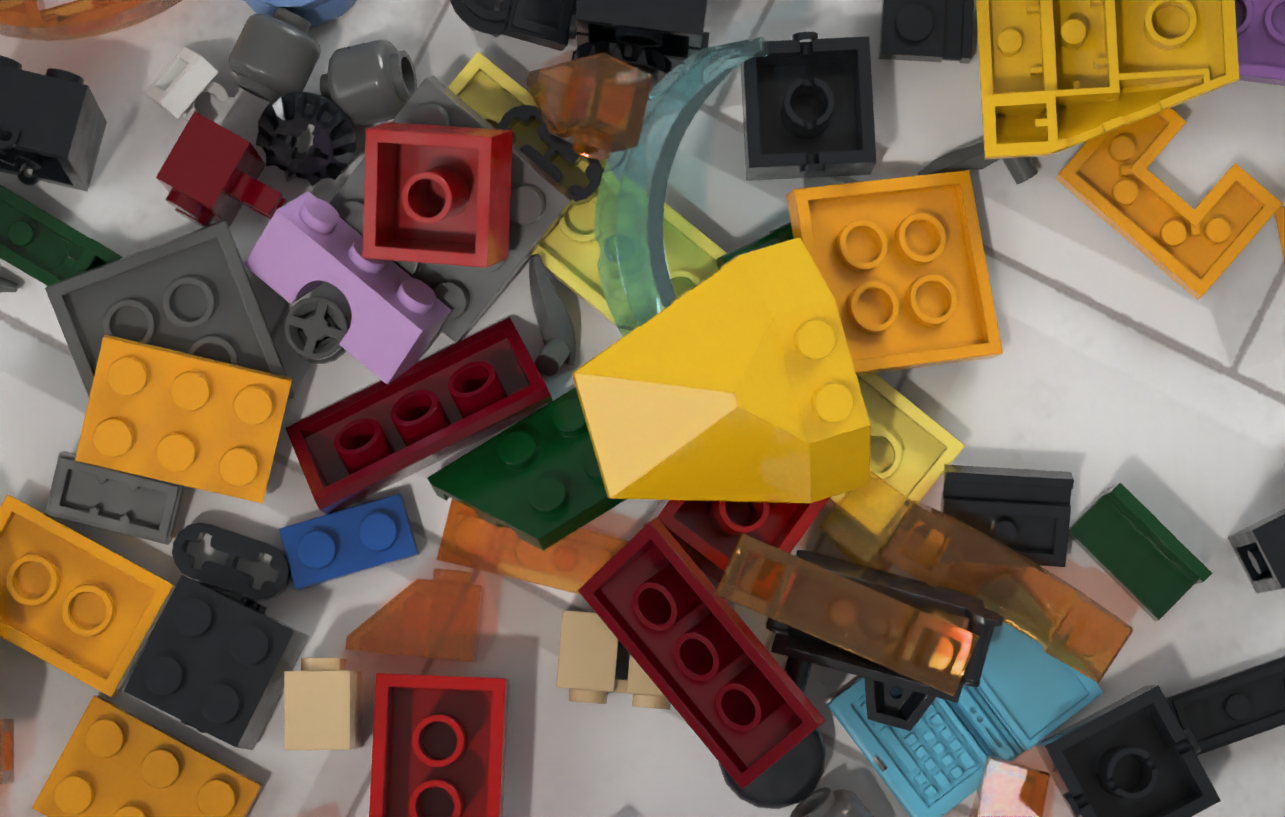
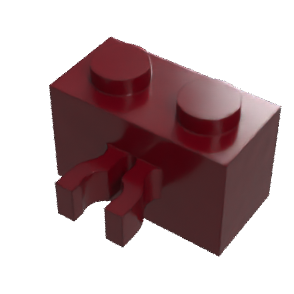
(215, 174)

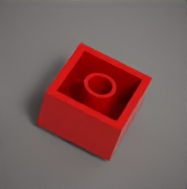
(437, 194)
(712, 527)

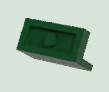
(1137, 551)

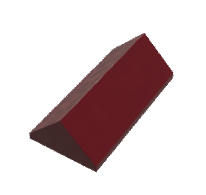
(418, 417)
(700, 654)

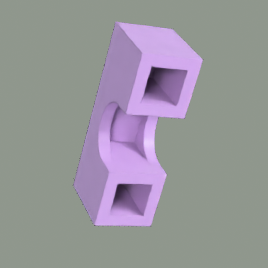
(389, 309)

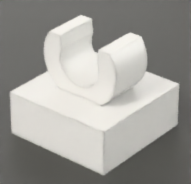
(183, 82)

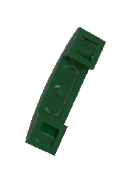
(44, 244)

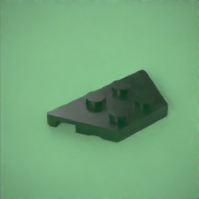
(532, 476)

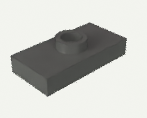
(114, 500)

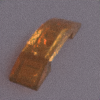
(75, 19)
(499, 551)
(1024, 593)
(846, 614)

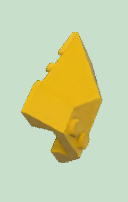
(1091, 66)
(732, 391)

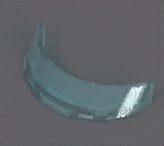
(636, 180)

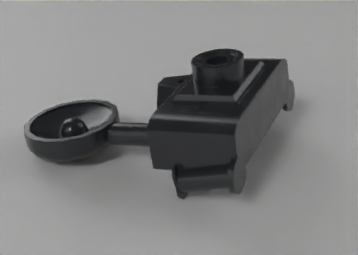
(802, 767)

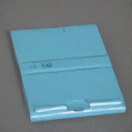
(942, 758)

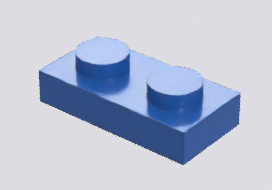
(348, 541)

